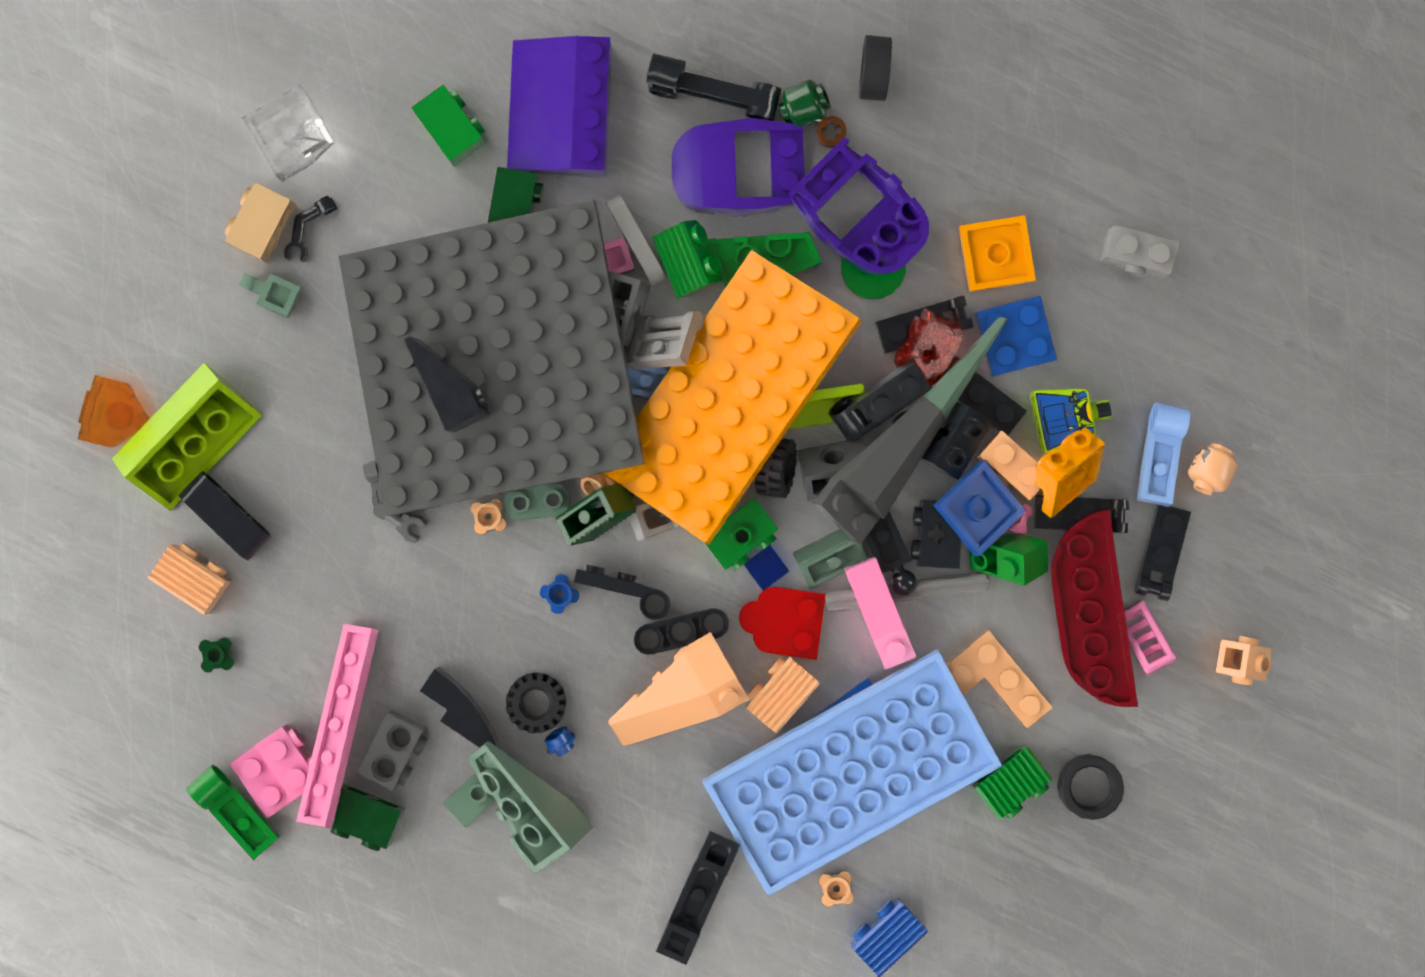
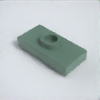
(469, 801)

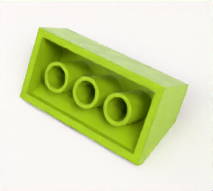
(186, 436)

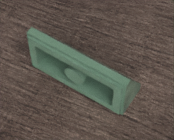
(828, 558)

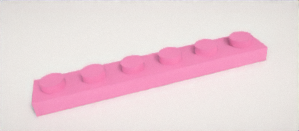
(337, 726)

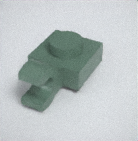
(275, 293)

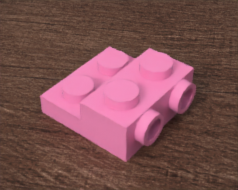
(274, 770)

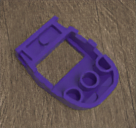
(707, 167)
(886, 234)

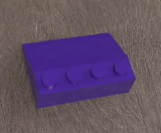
(560, 105)

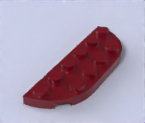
(1092, 611)

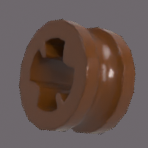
(823, 126)

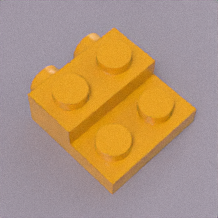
(1069, 470)

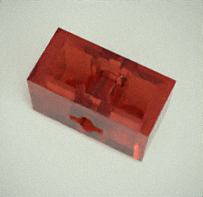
(933, 331)

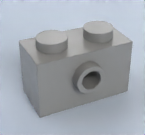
(1139, 252)

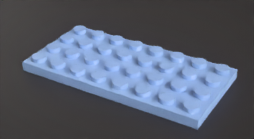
(852, 772)

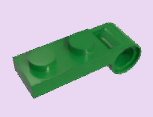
(233, 811)

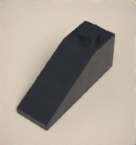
(452, 393)

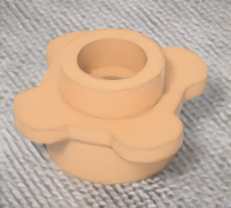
(592, 483)
(480, 511)
(831, 897)

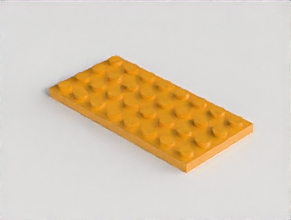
(736, 396)

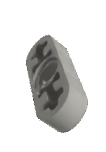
(636, 240)

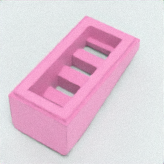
(1159, 663)

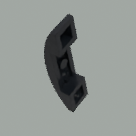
(697, 897)

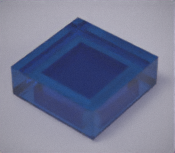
(766, 567)

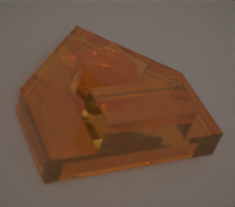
(110, 413)

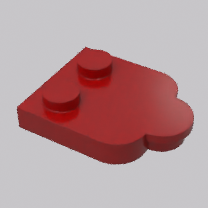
(785, 621)

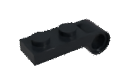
(879, 402)
(623, 584)

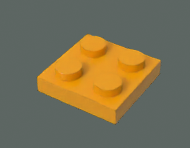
(997, 253)

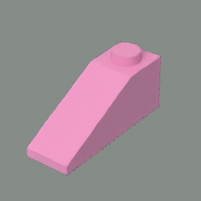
(880, 613)

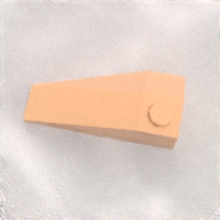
(688, 692)

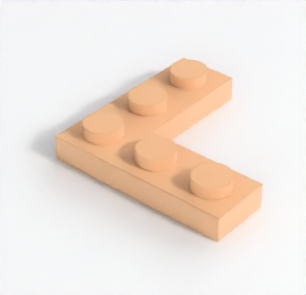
(991, 661)

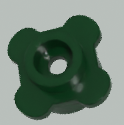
(224, 660)

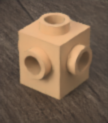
(1244, 660)

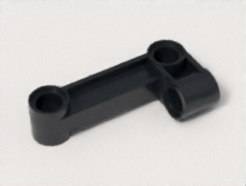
(668, 79)

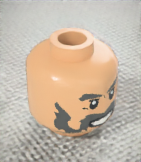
(1212, 469)

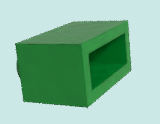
(742, 533)

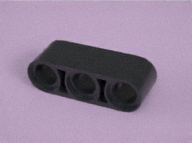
(224, 515)
(664, 631)

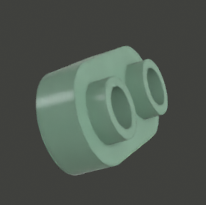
(537, 502)

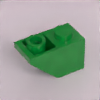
(1013, 558)

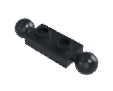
(891, 555)

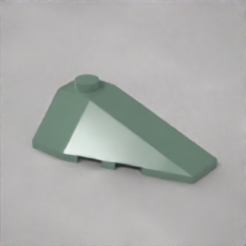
(539, 816)

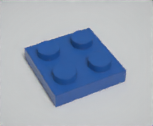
(1022, 340)
(979, 508)

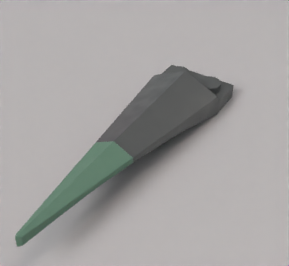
(875, 477)

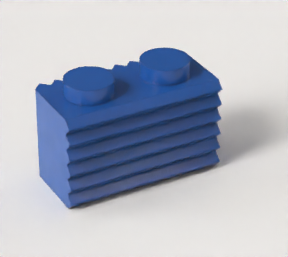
(888, 936)

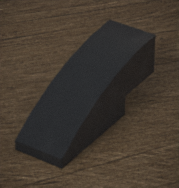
(462, 711)

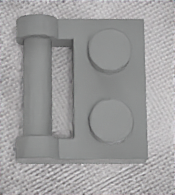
(665, 348)

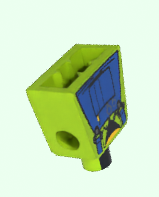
(1064, 412)

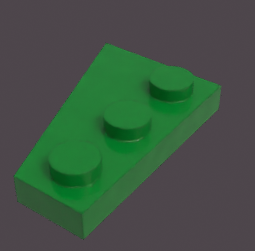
(788, 251)

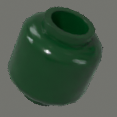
(805, 103)

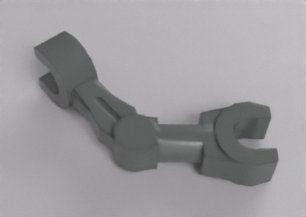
(402, 521)

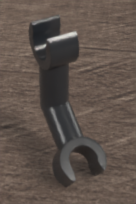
(320, 208)

